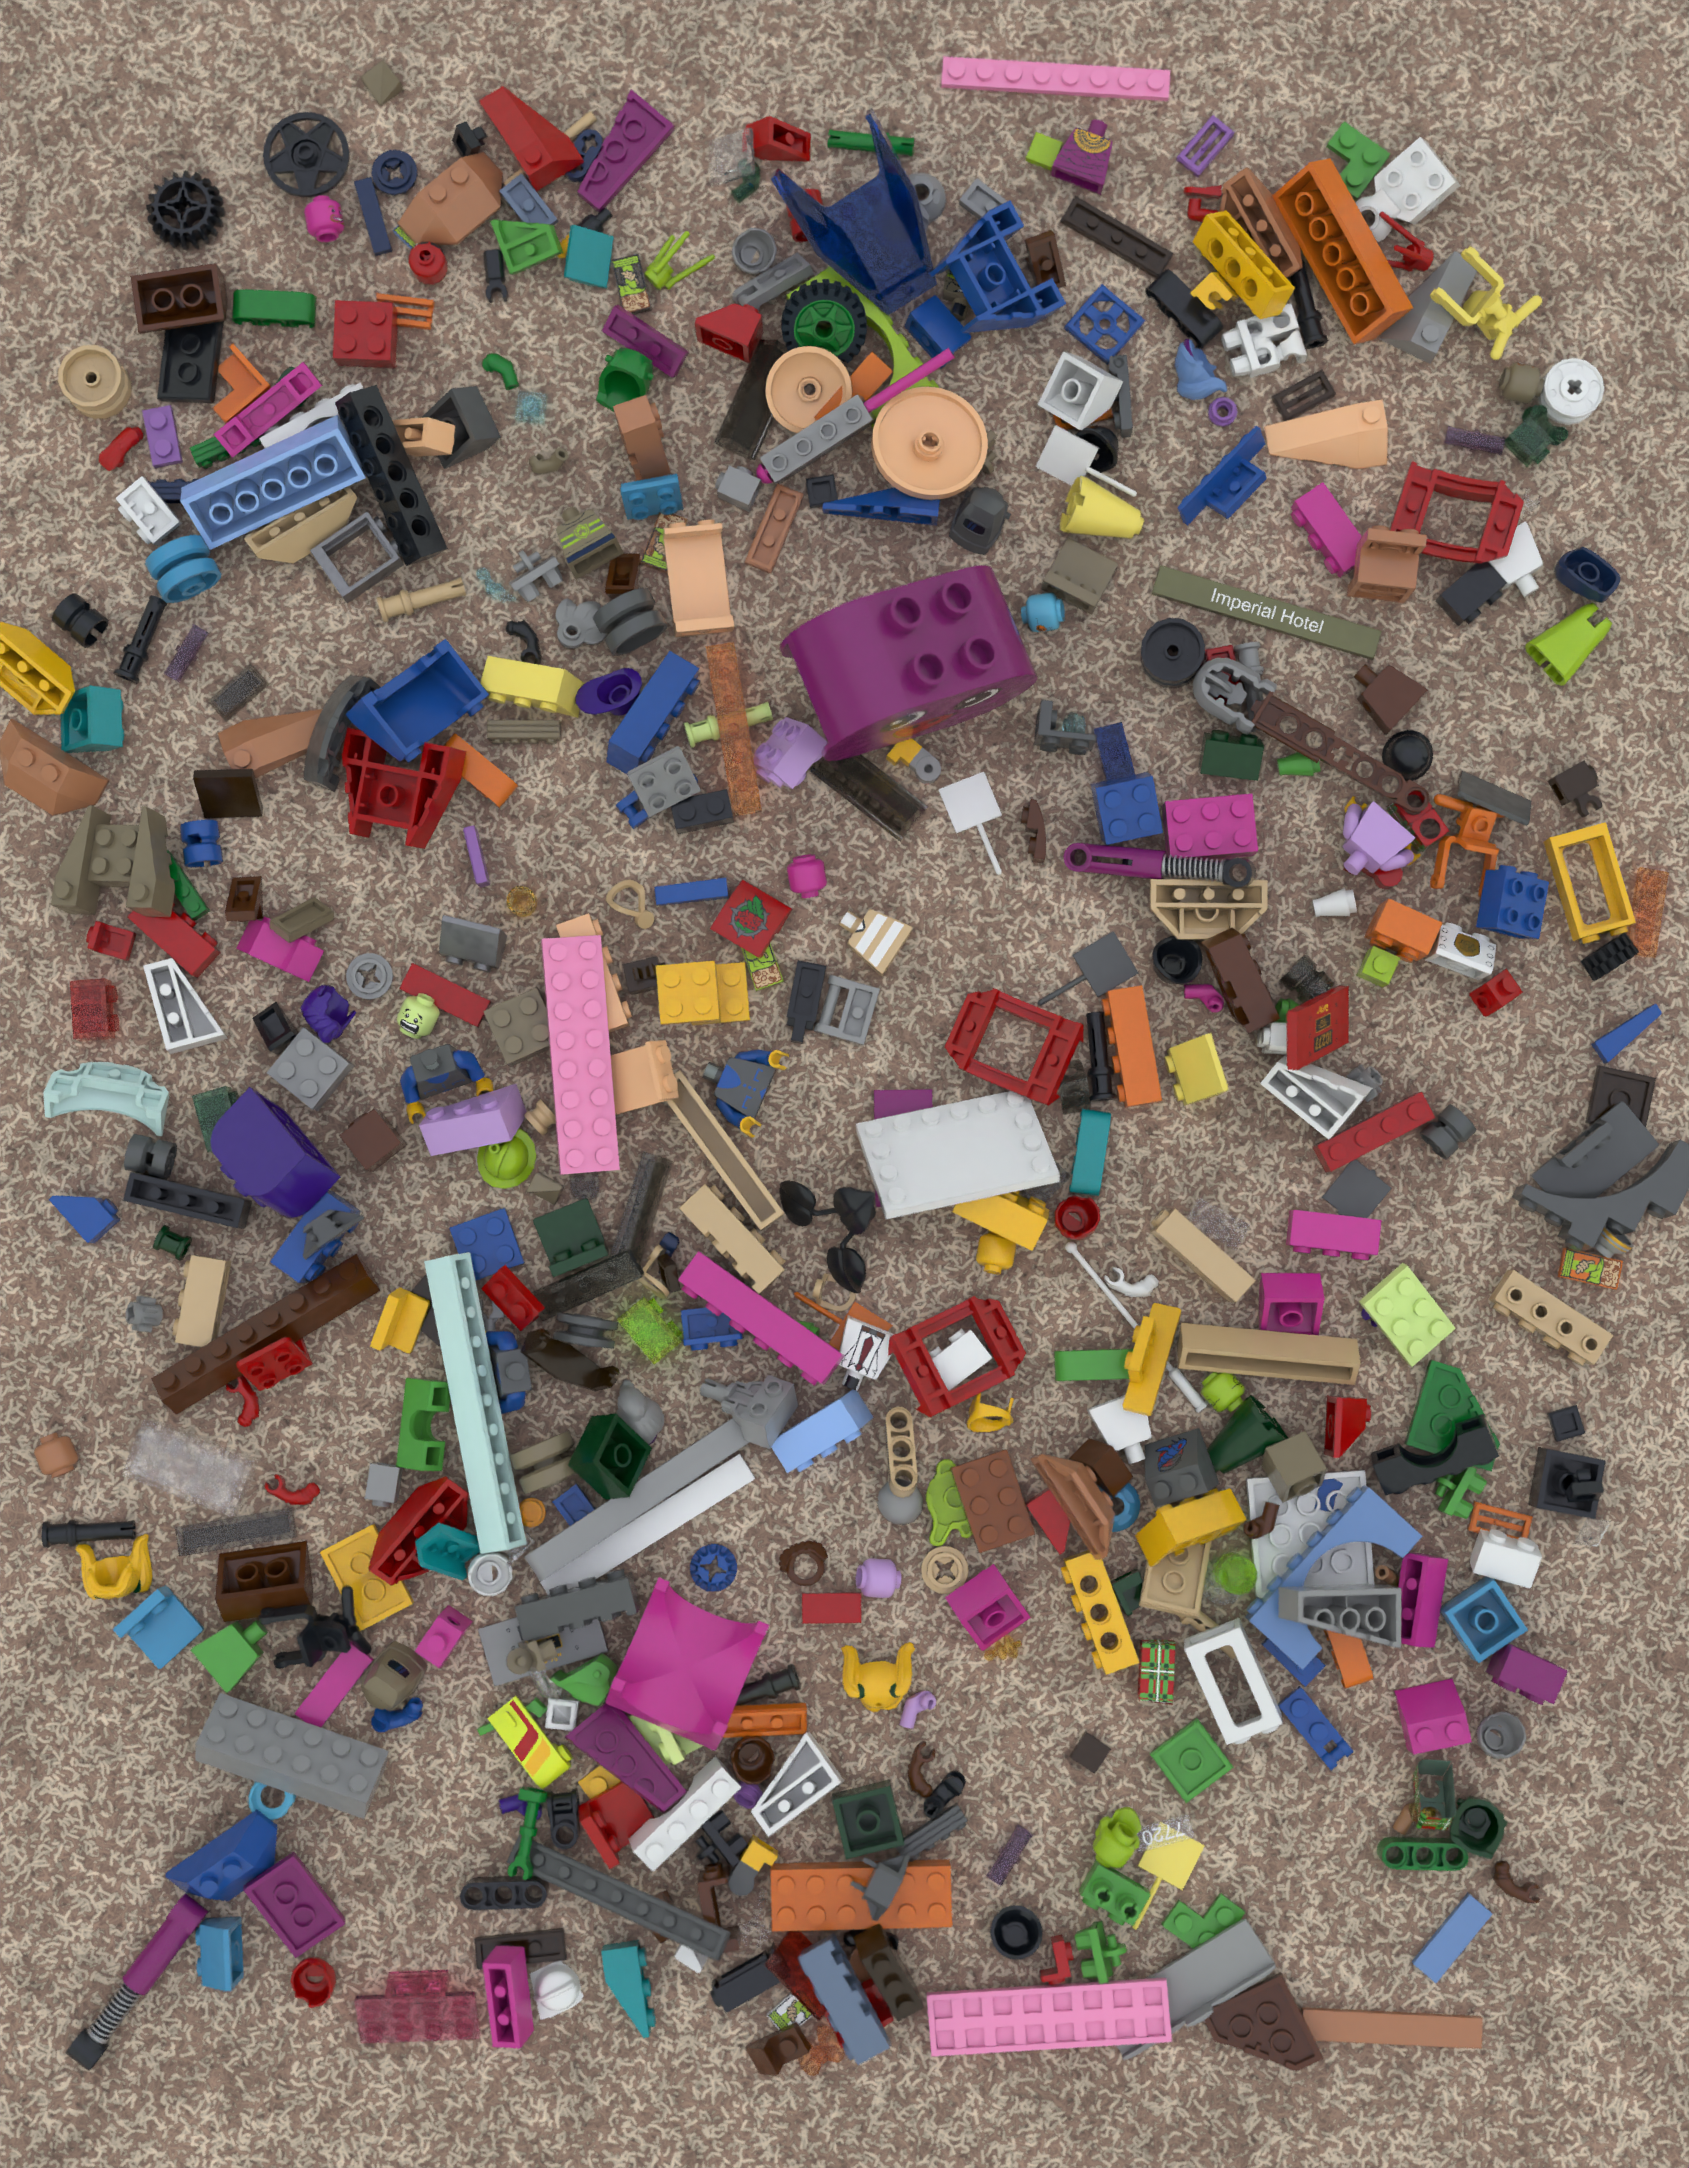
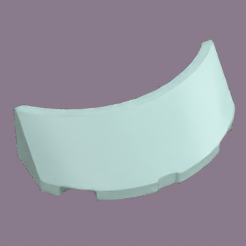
(108, 1088)

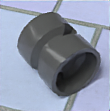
(1448, 1131)
(140, 1154)

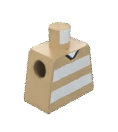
(876, 938)

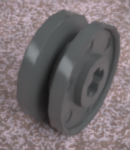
(585, 1330)

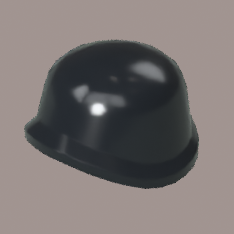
(1107, 443)
(1408, 754)
(1177, 960)
(1016, 1932)

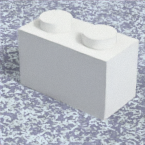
(959, 1358)
(1505, 1558)

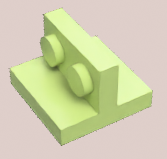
(666, 1744)

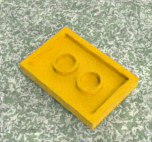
(372, 1596)

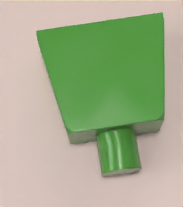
(231, 1653)

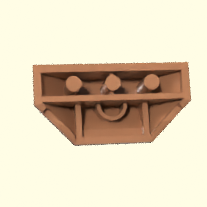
(454, 202)
(1261, 219)
(46, 772)
(1080, 1500)

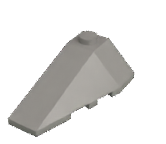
(1426, 325)

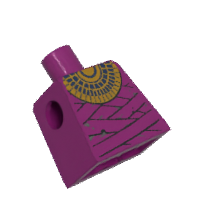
(1084, 158)

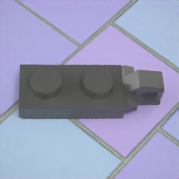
(1123, 419)

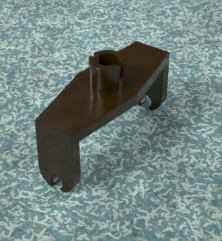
(566, 1362)

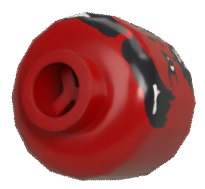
(428, 263)

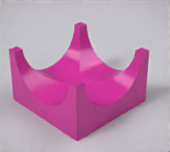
(685, 1667)

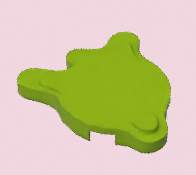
(945, 1505)

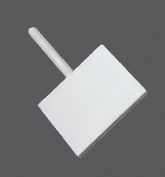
(1071, 456)
(970, 805)

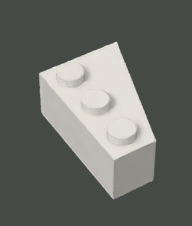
(179, 1009)
(1316, 1095)
(798, 1785)

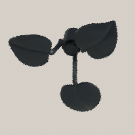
(855, 1212)

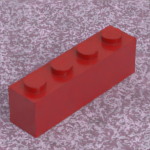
(1373, 1132)

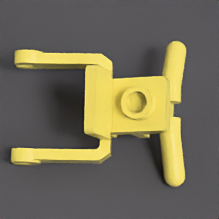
(1486, 307)

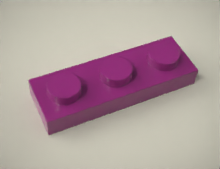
(640, 336)

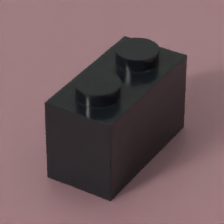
(1470, 592)
(702, 812)

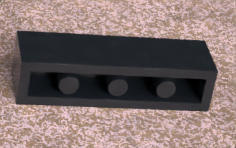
(187, 1200)

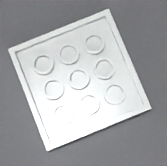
(1295, 1524)

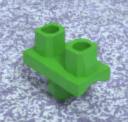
(1452, 1502)
(1100, 1965)

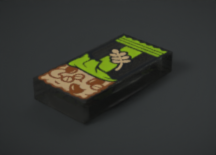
(631, 284)

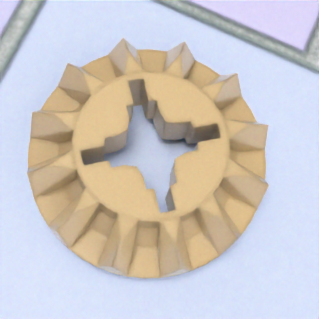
(930, 1570)

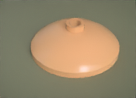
(787, 383)

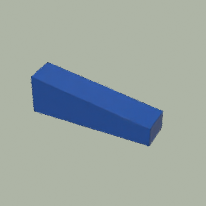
(692, 892)
(1617, 1039)

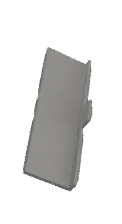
(1210, 1977)

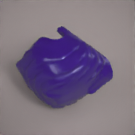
(326, 1012)

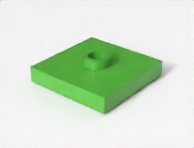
(1191, 1760)

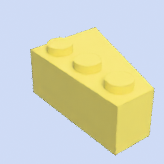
(531, 685)

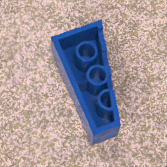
(652, 713)

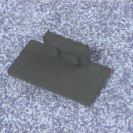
(1597, 1156)

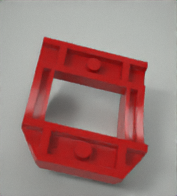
(1499, 525)
(1051, 1061)
(922, 1372)

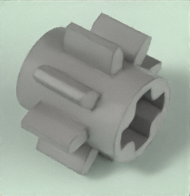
(1368, 1077)
(144, 1314)

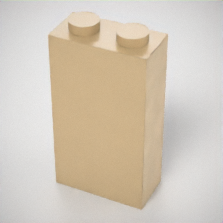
(1201, 1254)

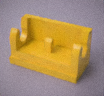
(1214, 288)

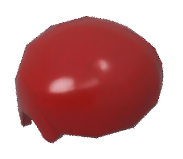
(1070, 1226)
(313, 1993)

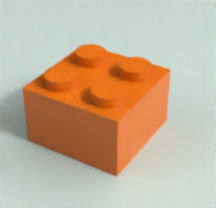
(1402, 930)

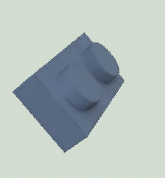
(527, 202)

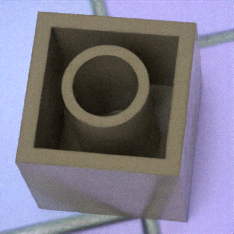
(1294, 1466)

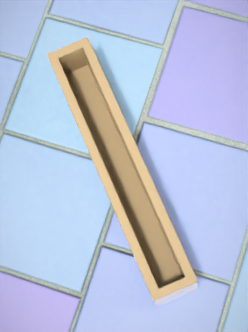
(724, 1155)
(1268, 1353)

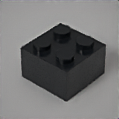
(1554, 1475)

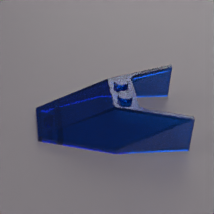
(872, 233)

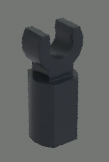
(494, 274)

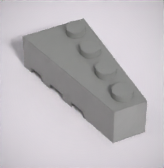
(1350, 1610)

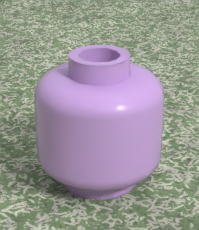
(878, 1578)

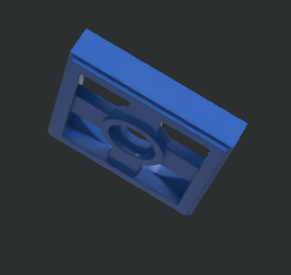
(1103, 294)

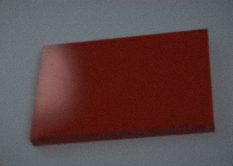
(786, 1968)

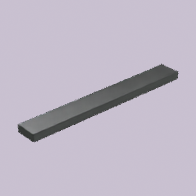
(626, 1900)

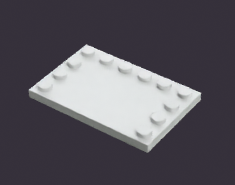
(956, 1153)

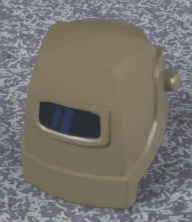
(393, 1677)

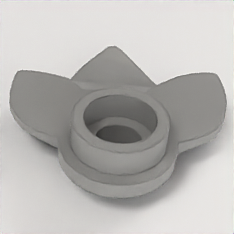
(580, 620)

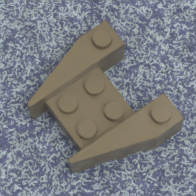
(116, 857)

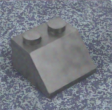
(472, 943)

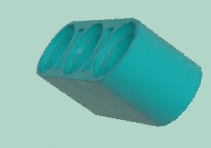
(1090, 1152)

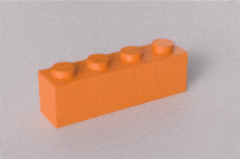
(1132, 1046)

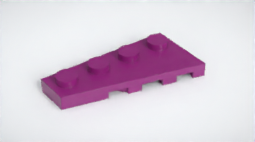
(631, 142)
(623, 1751)

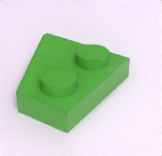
(525, 243)

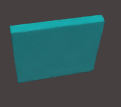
(588, 257)

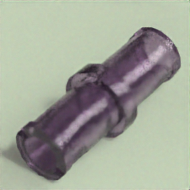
(1474, 440)
(186, 653)
(1009, 1855)

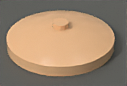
(929, 443)

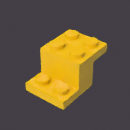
(702, 993)

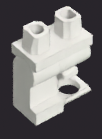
(1256, 343)

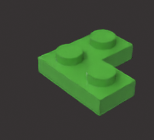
(1362, 155)
(1196, 1929)

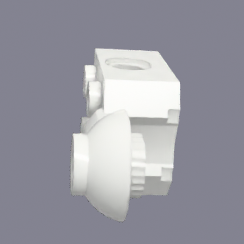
(1408, 188)

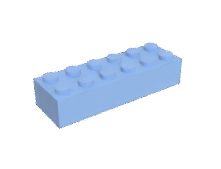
(272, 482)

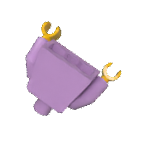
(1375, 839)

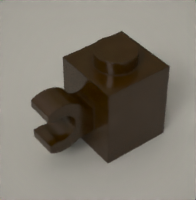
(1575, 785)
(641, 975)

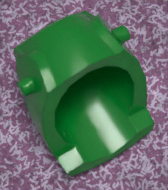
(624, 377)

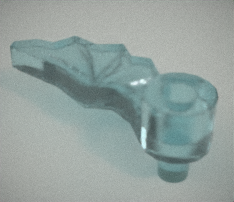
(496, 590)

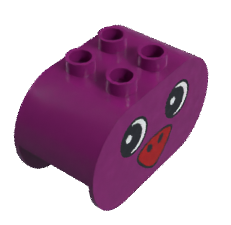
(910, 660)

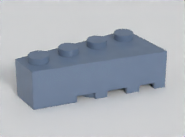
(844, 1999)

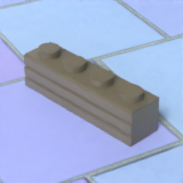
(524, 730)

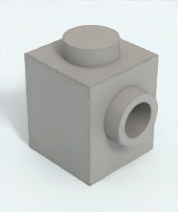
(738, 487)

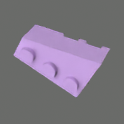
(474, 1122)

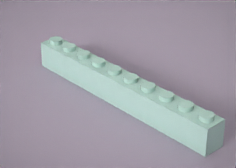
(475, 1403)

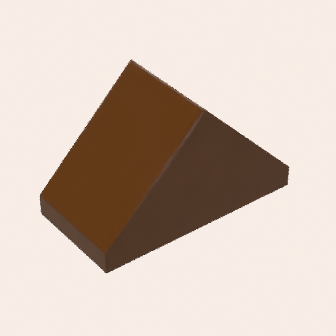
(1106, 1464)

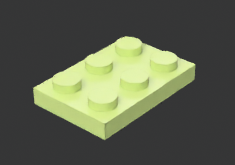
(1407, 1314)

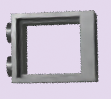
(343, 537)

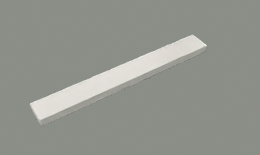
(654, 1524)

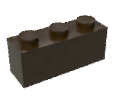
(888, 1972)

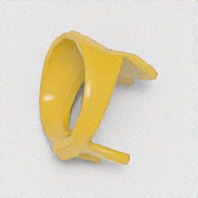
(977, 1412)

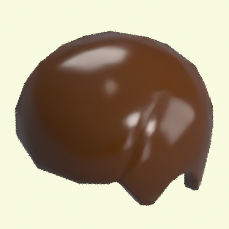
(753, 1771)

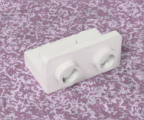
(148, 511)

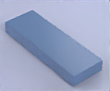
(1451, 1938)

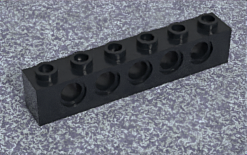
(391, 475)

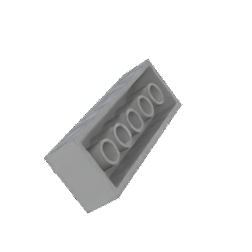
(291, 1755)

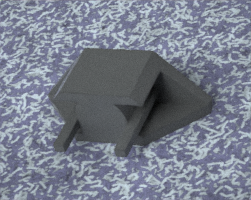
(327, 1228)
(883, 1883)

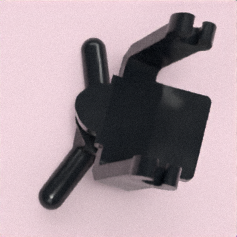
(321, 1632)

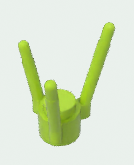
(660, 272)

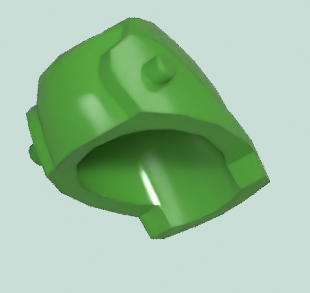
(589, 1681)

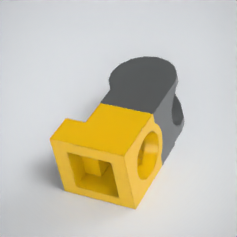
(750, 1862)

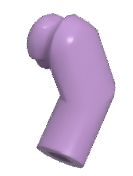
(915, 1704)

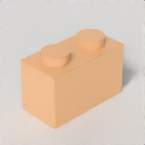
(425, 436)

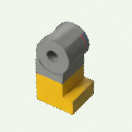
(918, 759)

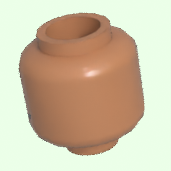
(56, 1455)

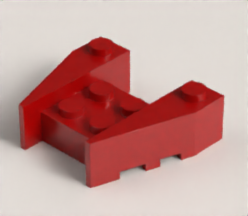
(398, 794)

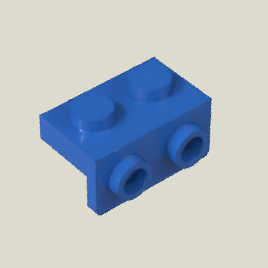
(705, 1327)

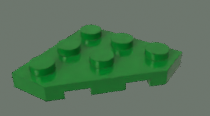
(1440, 1405)

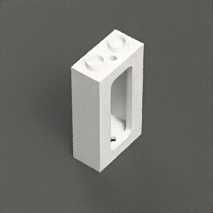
(1234, 1635)

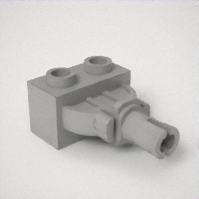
(756, 1406)

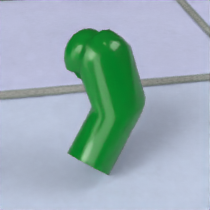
(497, 363)

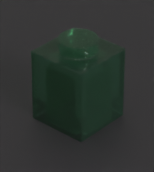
(1529, 442)

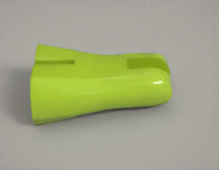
(1568, 643)

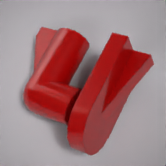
(1194, 210)

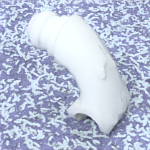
(1139, 1289)

